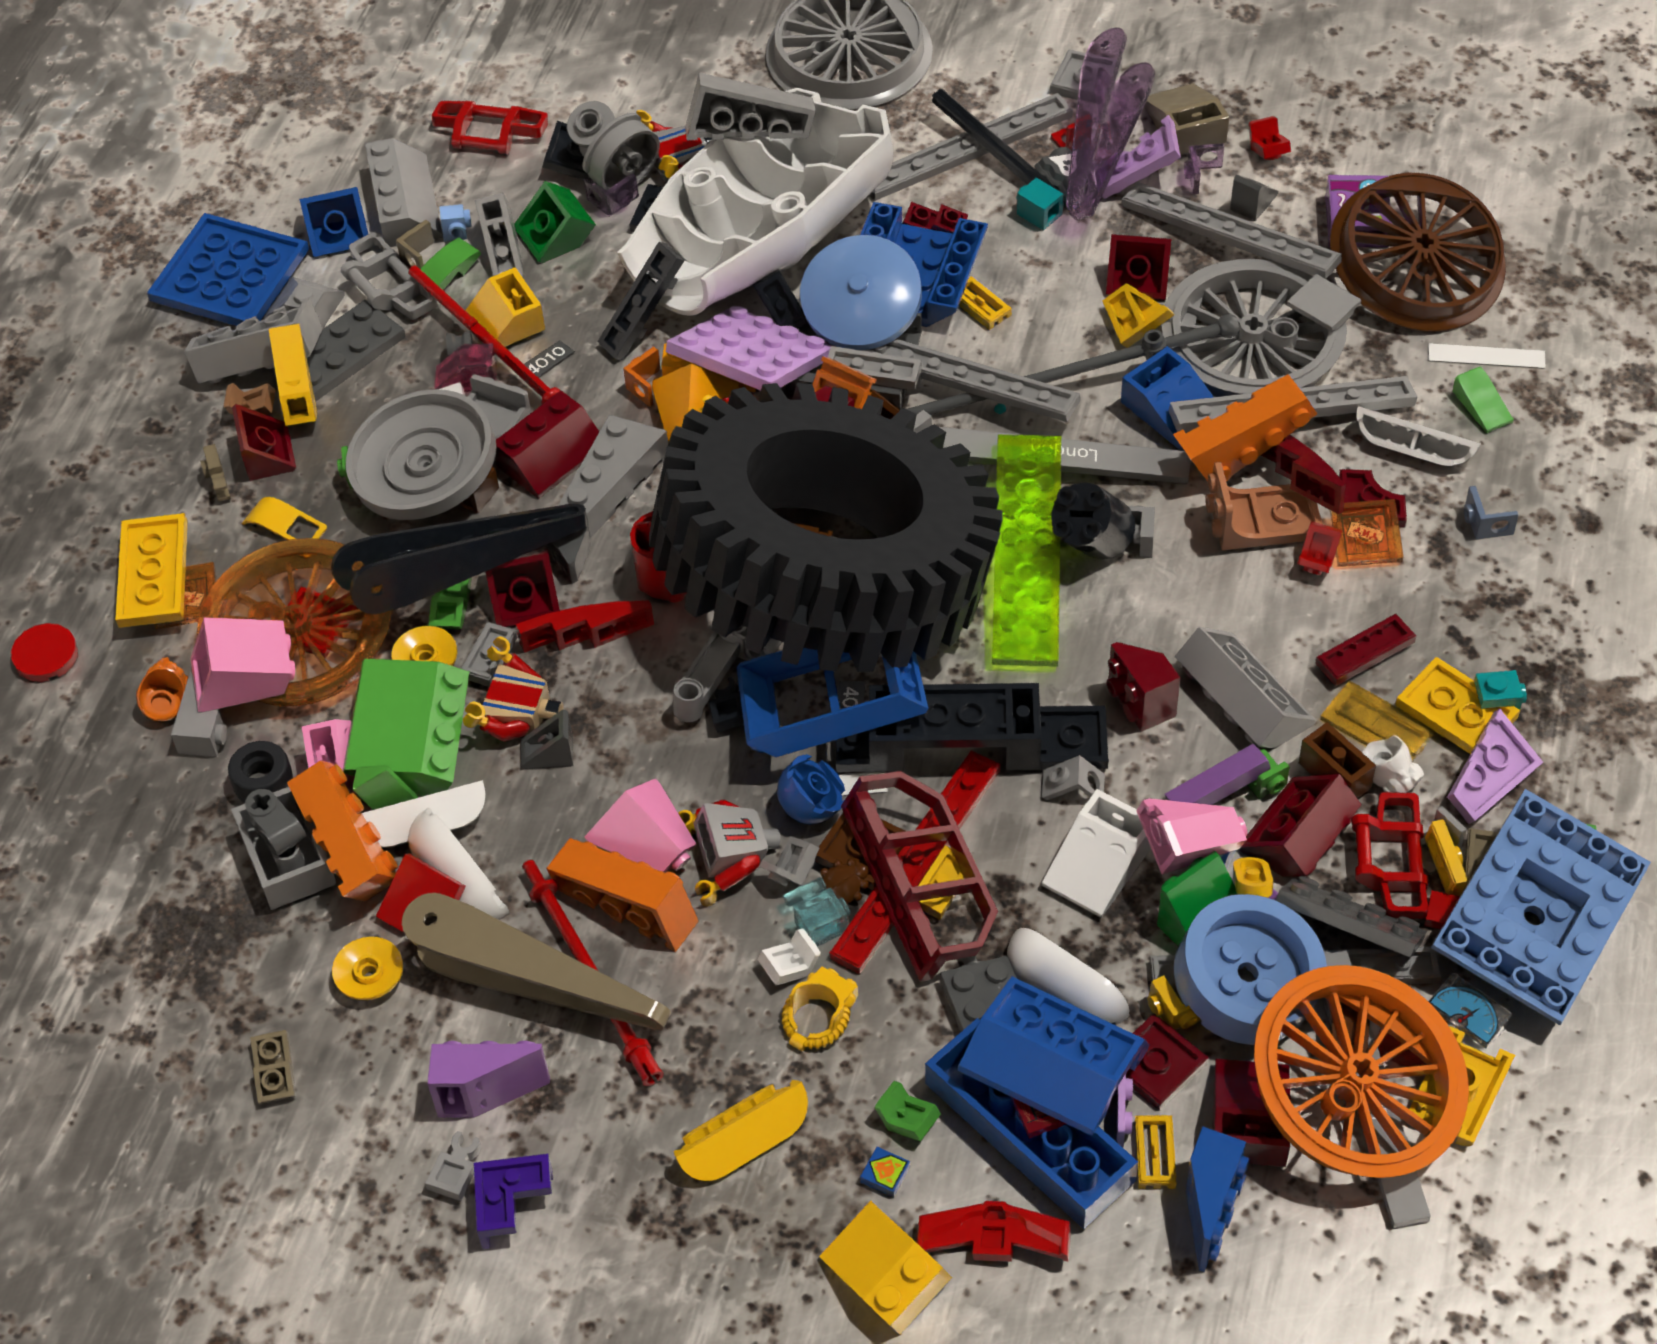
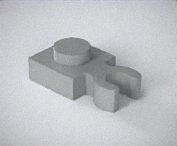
(454, 1171)

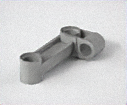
(709, 669)

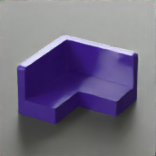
(500, 1184)

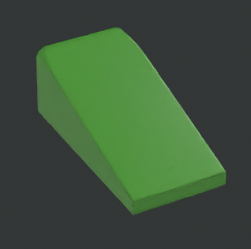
(1481, 399)

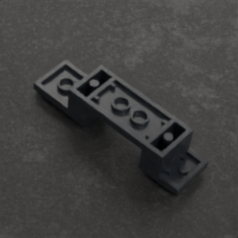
(982, 717)

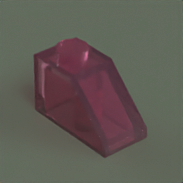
(465, 362)

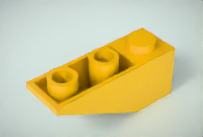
(292, 375)

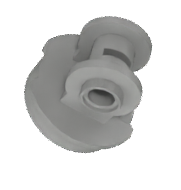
(611, 144)

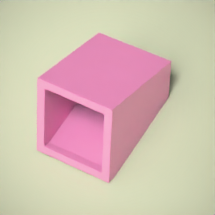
(240, 662)

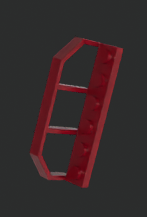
(892, 882)

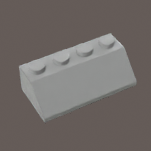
(401, 188)
(1243, 688)

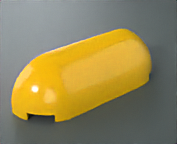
(743, 1132)

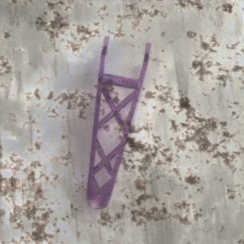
(1117, 122)

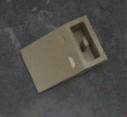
(1196, 115)

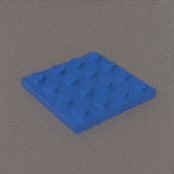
(228, 270)

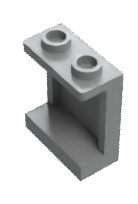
(501, 402)

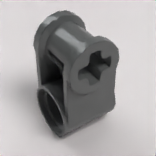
(273, 821)

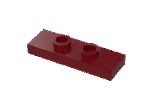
(1365, 649)

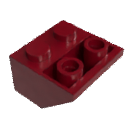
(1143, 684)

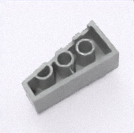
(746, 111)
(249, 345)
(613, 467)

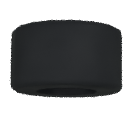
(256, 757)

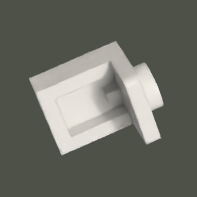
(790, 960)

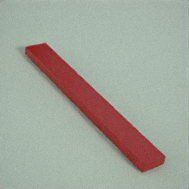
(873, 920)

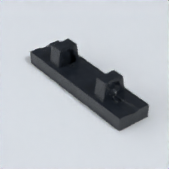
(641, 301)

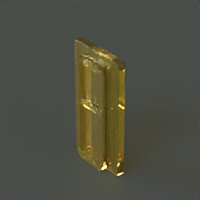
(1374, 719)

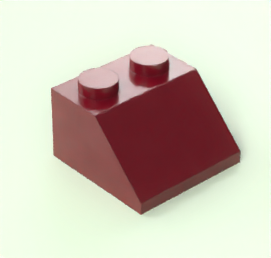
(522, 588)

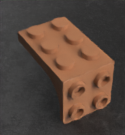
(1257, 514)

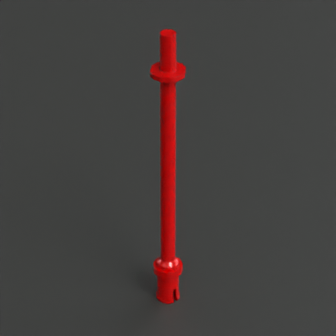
(636, 1049)

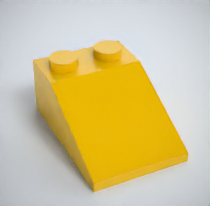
(885, 1267)

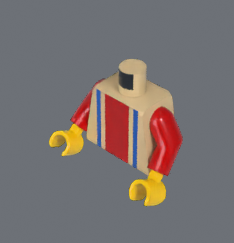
(514, 700)

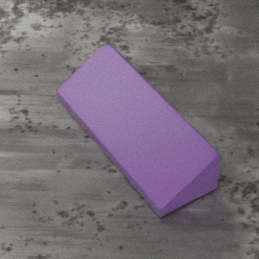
(1222, 778)

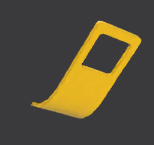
(279, 517)

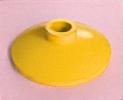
(426, 643)
(366, 956)

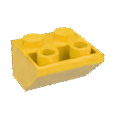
(507, 308)

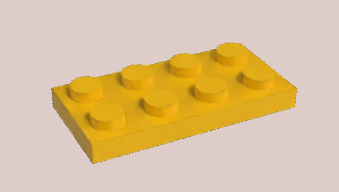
(151, 570)

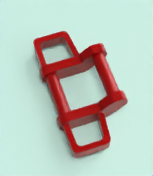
(510, 126)
(1376, 829)

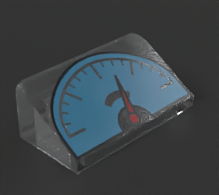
(1470, 1010)

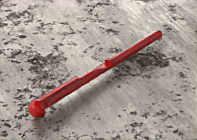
(482, 334)

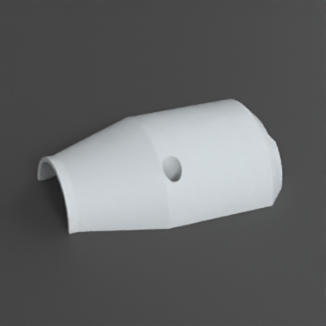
(760, 203)

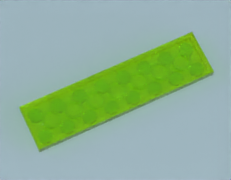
(1027, 552)

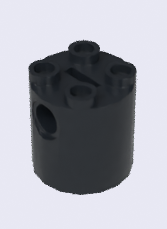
(1092, 520)

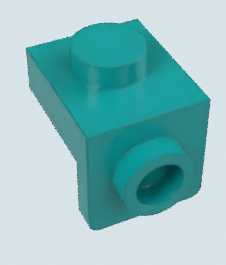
(1500, 689)

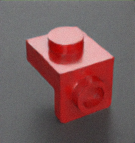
(1266, 138)
(1319, 548)

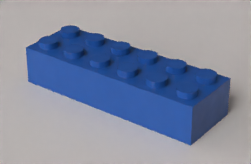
(1069, 1166)

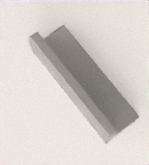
(887, 369)

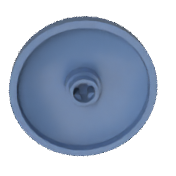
(861, 292)

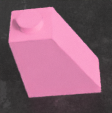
(645, 829)
(1188, 831)

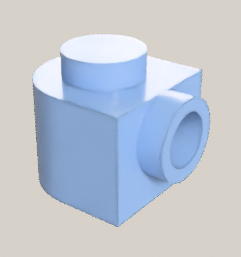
(454, 222)

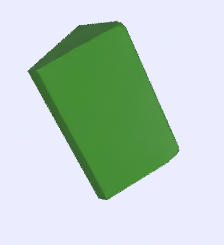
(380, 787)

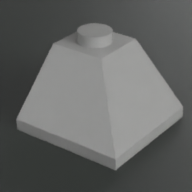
(323, 298)

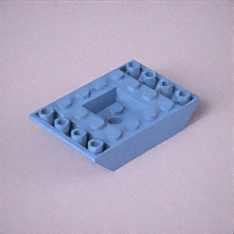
(1564, 876)

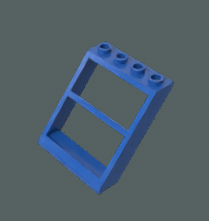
(760, 709)

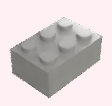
(296, 871)

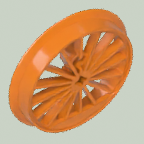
(1398, 1012)

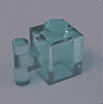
(818, 911)

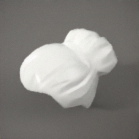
(1394, 765)

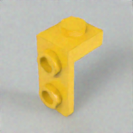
(1167, 1005)

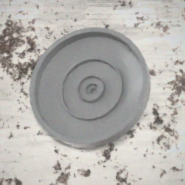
(421, 454)

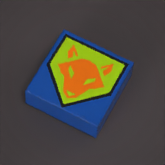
(885, 1171)

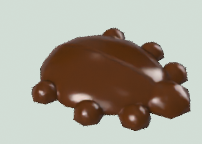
(846, 879)

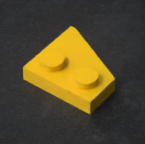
(1134, 314)

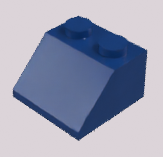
(333, 220)

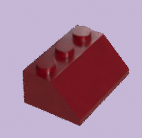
(546, 444)
(1302, 824)

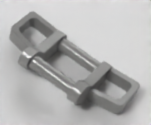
(362, 271)

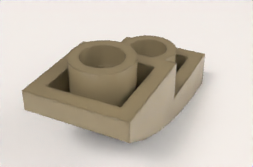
(272, 1067)

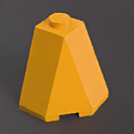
(684, 390)

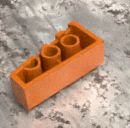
(1247, 428)
(343, 831)

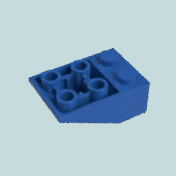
(1157, 383)
(1212, 1186)

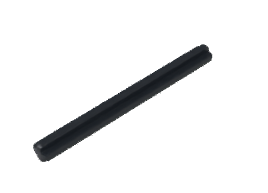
(986, 138)

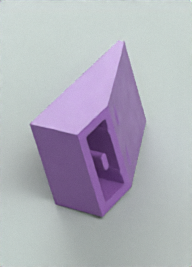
(483, 1076)

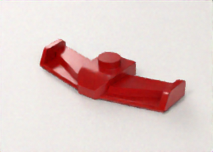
(994, 1231)

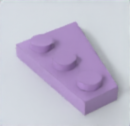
(1149, 156)
(1493, 768)

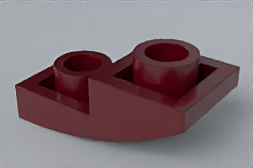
(942, 220)

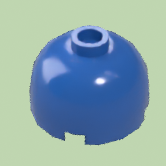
(810, 790)

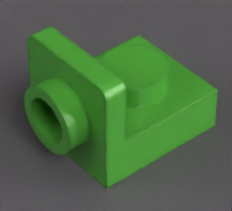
(1272, 780)

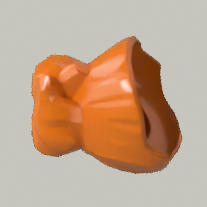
(161, 691)

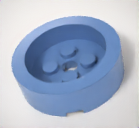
(1239, 934)

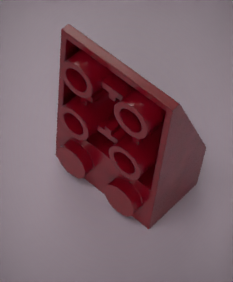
(1242, 1114)

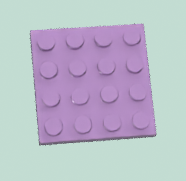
(749, 348)

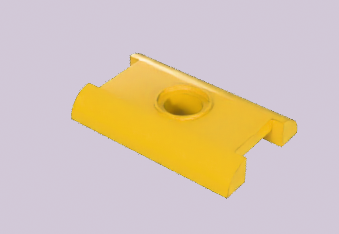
(1484, 1081)

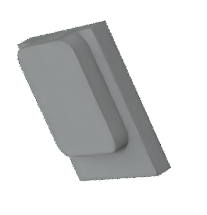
(1324, 303)

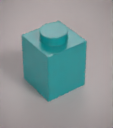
(1039, 203)

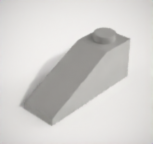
(499, 233)
(197, 731)

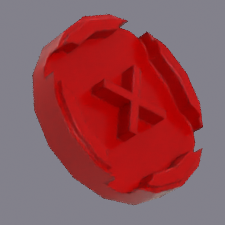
(44, 652)

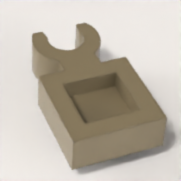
(213, 469)

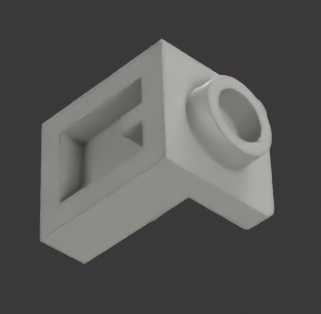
(1144, 529)

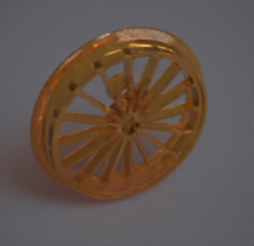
(303, 621)

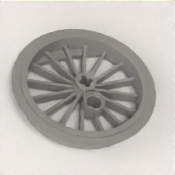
(835, 42)
(1257, 333)

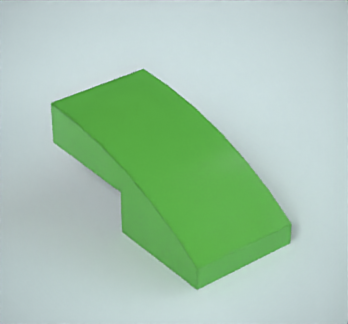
(451, 259)
(450, 606)

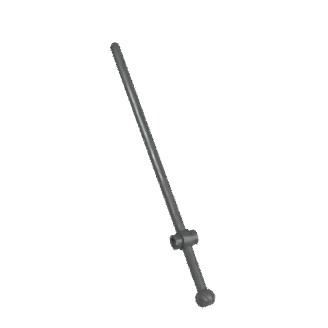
(1152, 343)

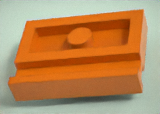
(844, 377)

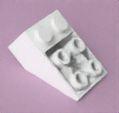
(1098, 854)

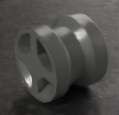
(454, 342)

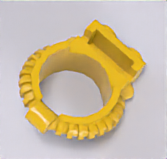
(822, 985)

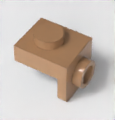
(258, 399)

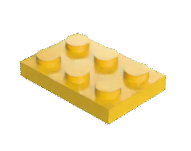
(1449, 704)

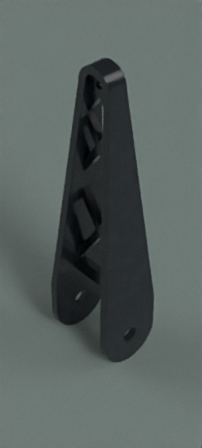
(435, 557)

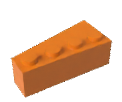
(625, 890)

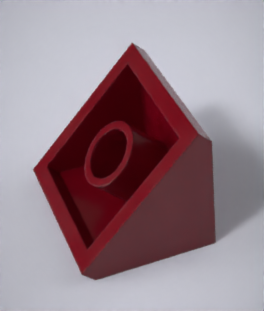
(1140, 263)
(263, 443)

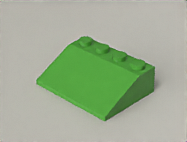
(408, 720)

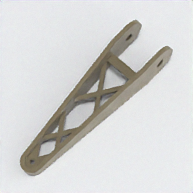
(499, 957)

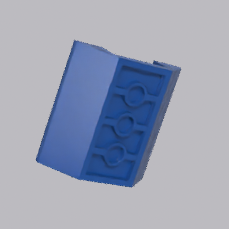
(940, 257)
(1051, 1055)

